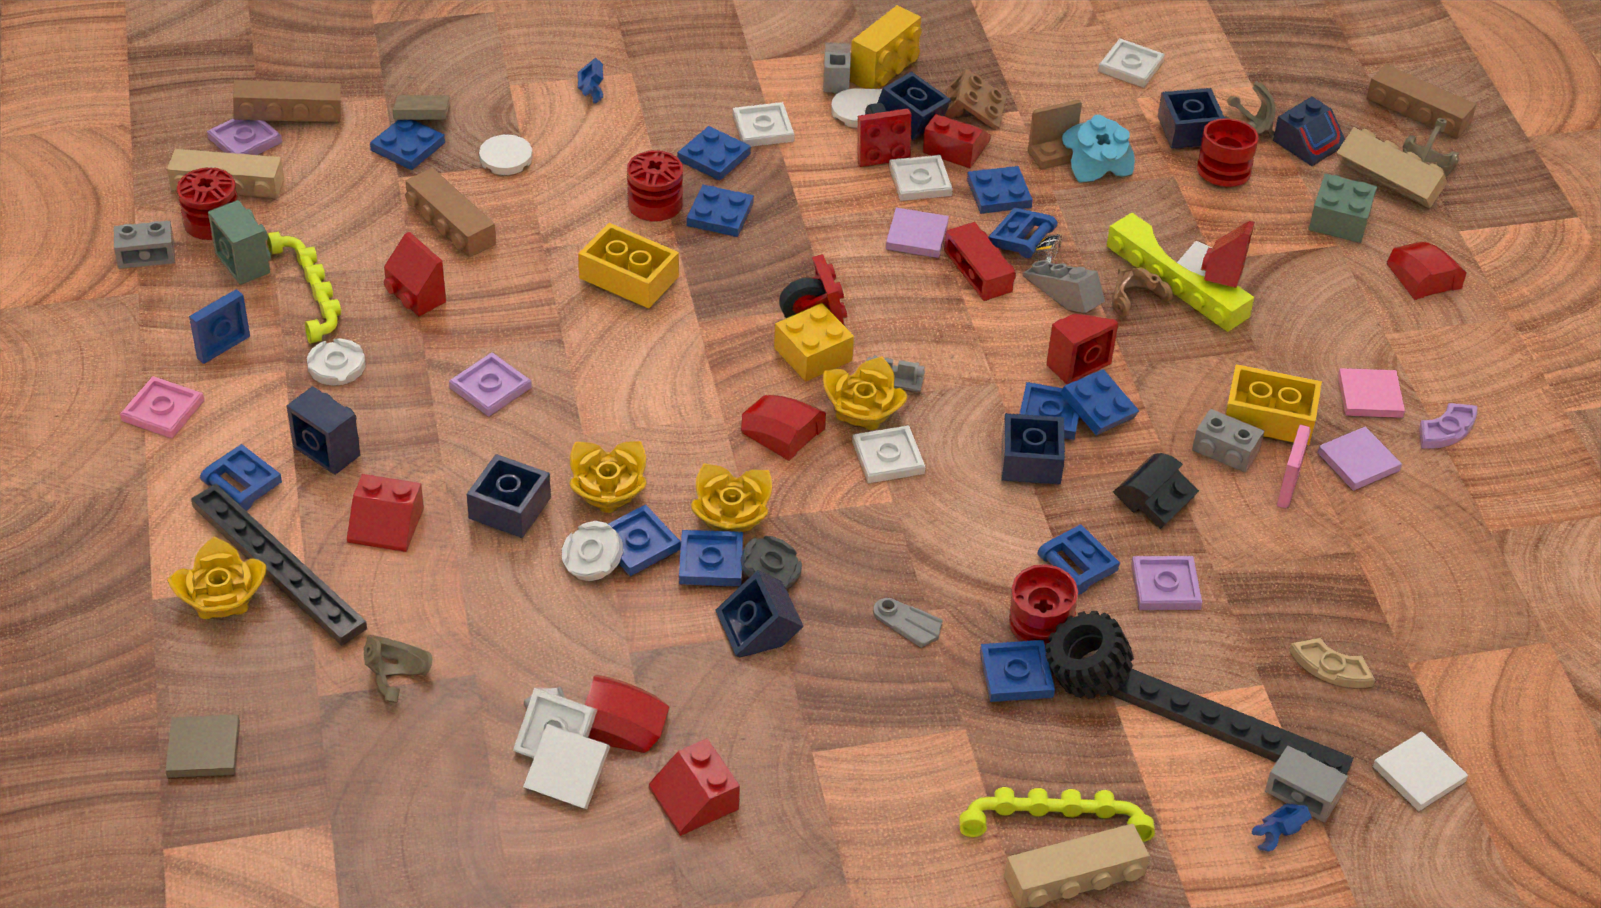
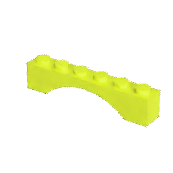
(1220, 303)

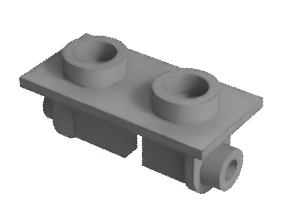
(906, 375)

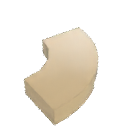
(1332, 665)

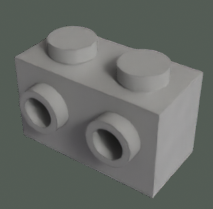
(144, 244)
(1228, 440)
(1306, 782)

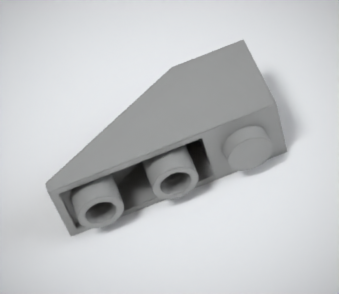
(836, 67)
(1069, 286)

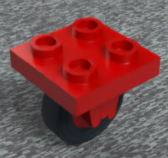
(883, 135)
(813, 291)

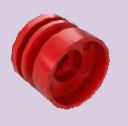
(1227, 152)
(655, 185)
(200, 193)
(1040, 601)

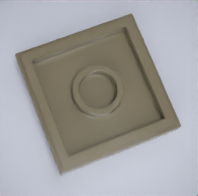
(421, 107)
(202, 746)

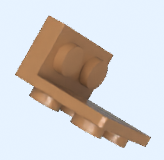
(977, 97)
(1047, 133)

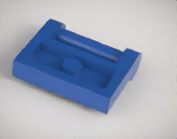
(1017, 225)
(247, 470)
(1084, 552)

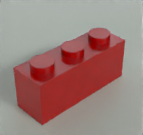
(979, 261)

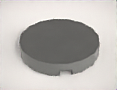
(773, 558)

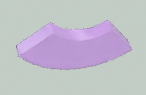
(1448, 428)

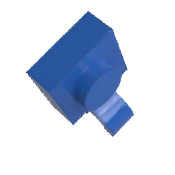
(590, 78)
(1283, 821)

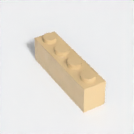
(1392, 167)
(252, 173)
(1076, 866)

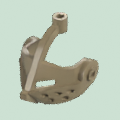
(1264, 118)
(1427, 154)
(409, 659)

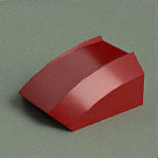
(1425, 269)
(782, 424)
(625, 714)

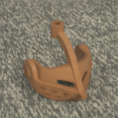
(1137, 278)

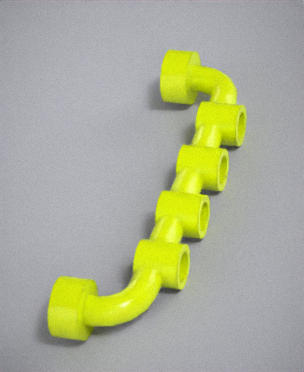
(314, 275)
(973, 820)

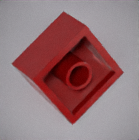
(954, 141)
(1227, 258)
(415, 276)
(1081, 346)
(385, 512)
(695, 787)

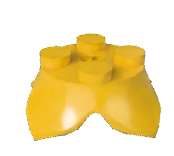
(866, 395)
(608, 477)
(730, 501)
(219, 580)

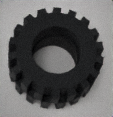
(1102, 669)

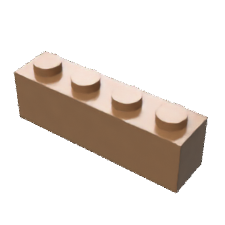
(1420, 100)
(286, 101)
(450, 212)

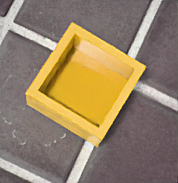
(813, 342)

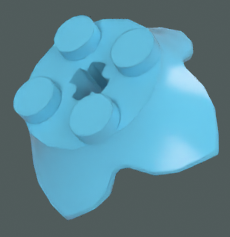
(1098, 148)

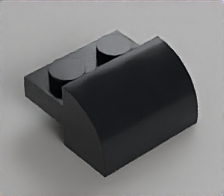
(1157, 489)

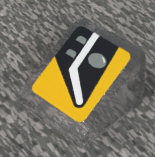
(1048, 248)

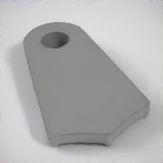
(908, 621)

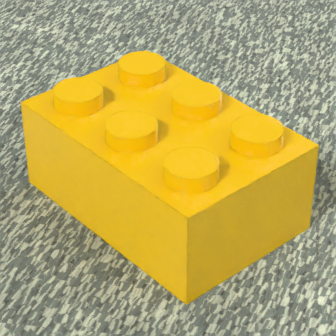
(885, 48)
(628, 265)
(1273, 401)

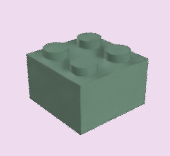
(1342, 208)
(240, 242)

